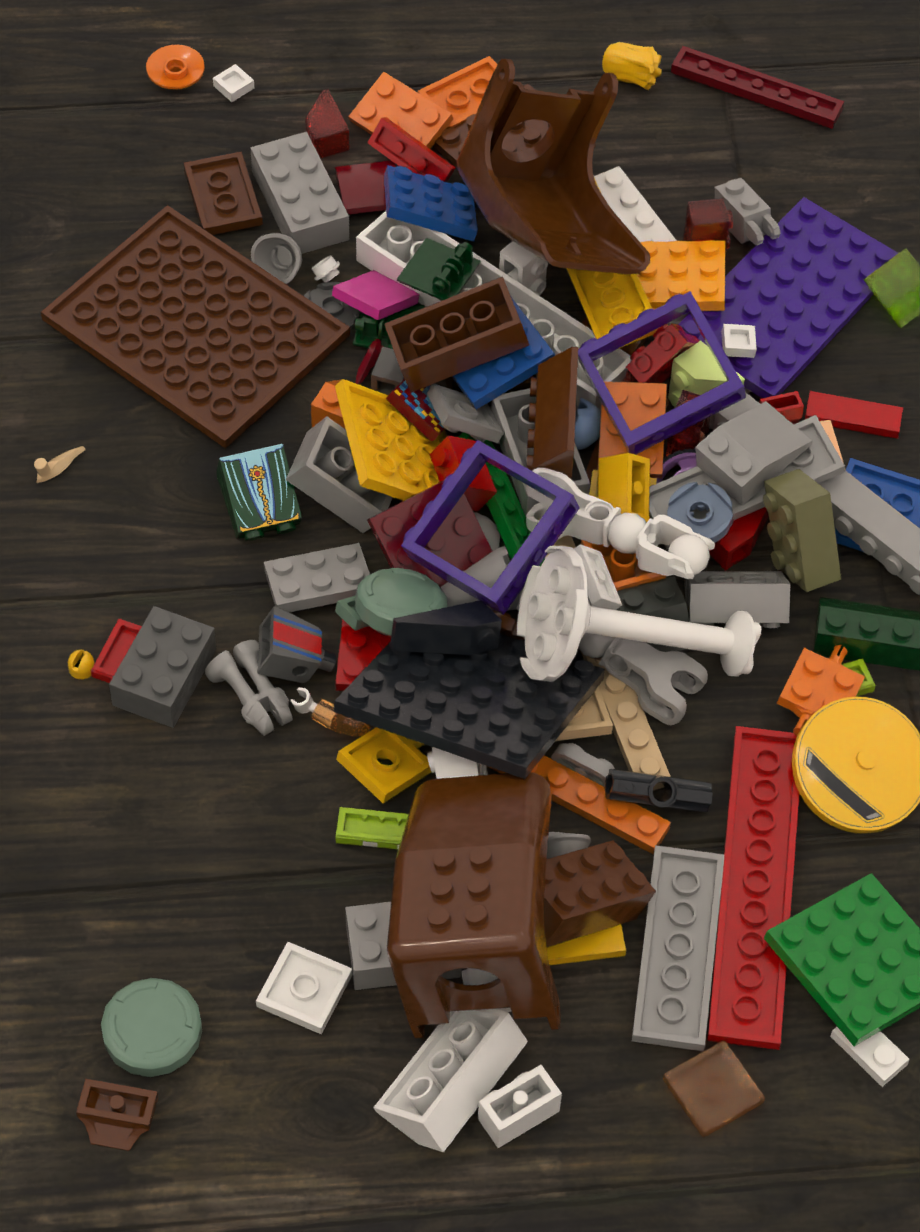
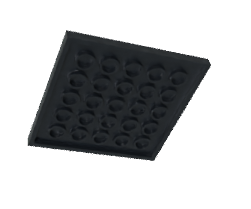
(470, 703)

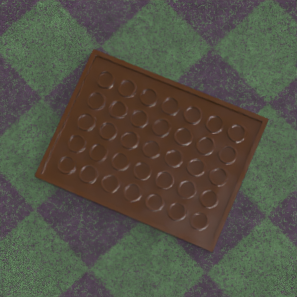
(196, 325)

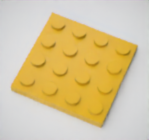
(385, 446)

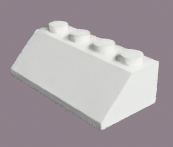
(451, 1075)

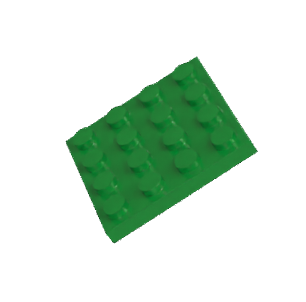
(854, 957)

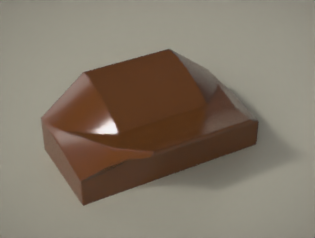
(115, 1113)

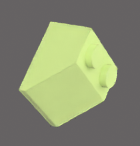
(695, 372)

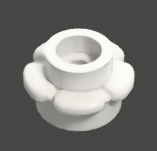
(326, 269)

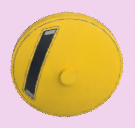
(858, 764)

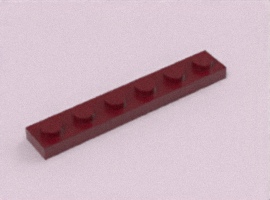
(757, 87)

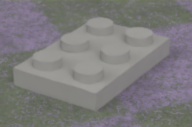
(316, 577)

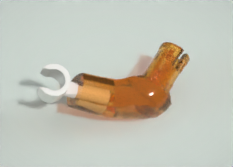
(324, 714)

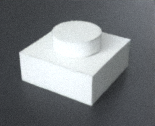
(233, 83)
(739, 340)

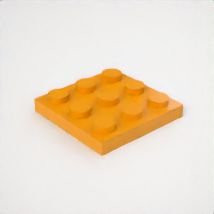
(683, 268)

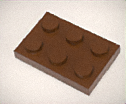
(223, 193)

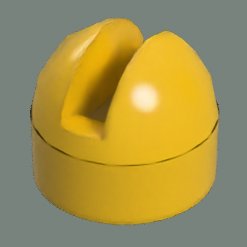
(85, 666)

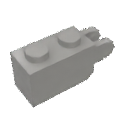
(750, 213)

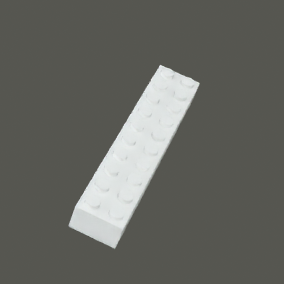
(391, 244)

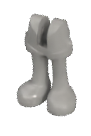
(254, 705)

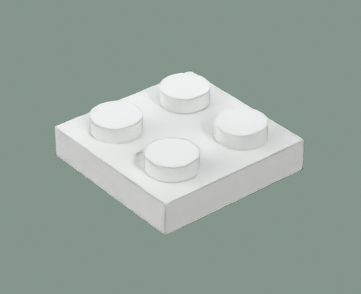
(304, 987)

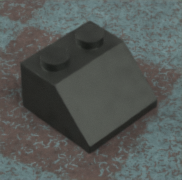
(656, 599)

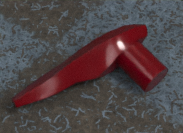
(369, 360)

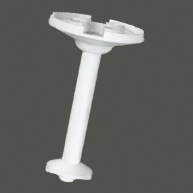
(558, 614)

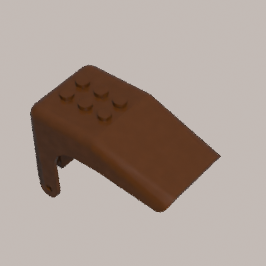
(548, 192)
(473, 899)

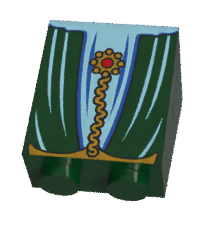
(258, 492)

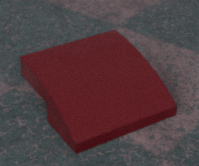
(362, 186)

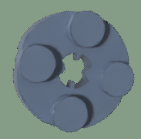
(701, 497)

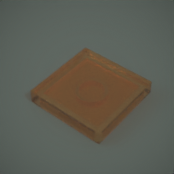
(713, 1088)

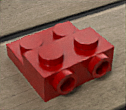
(655, 361)

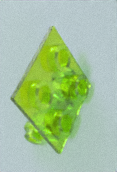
(898, 287)

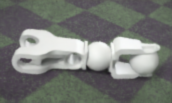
(627, 532)

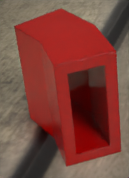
(788, 405)

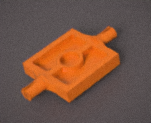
(818, 682)

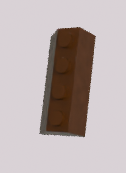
(554, 413)

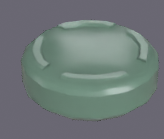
(396, 594)
(151, 1027)

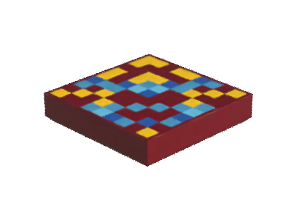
(417, 409)

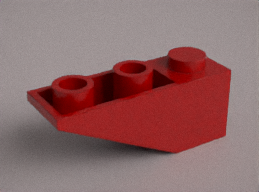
(740, 539)

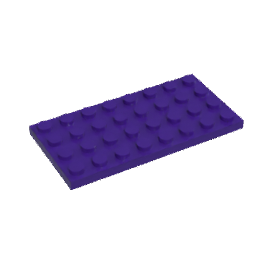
(795, 294)

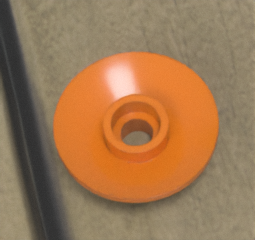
(175, 67)

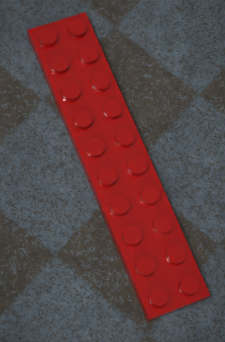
(754, 890)

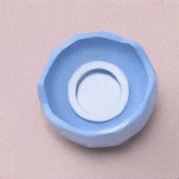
(587, 424)

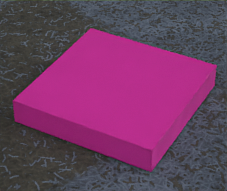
(375, 295)

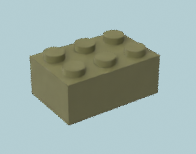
(802, 530)

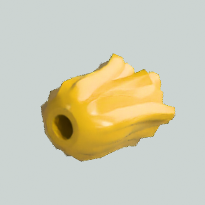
(632, 64)

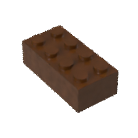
(456, 334)
(592, 892)

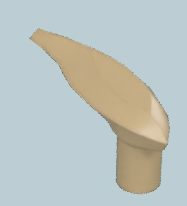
(55, 466)

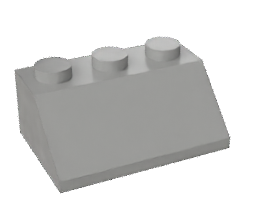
(718, 594)

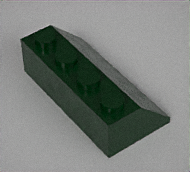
(868, 633)

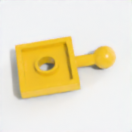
(380, 779)

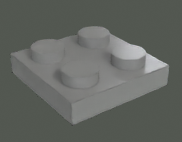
(459, 414)

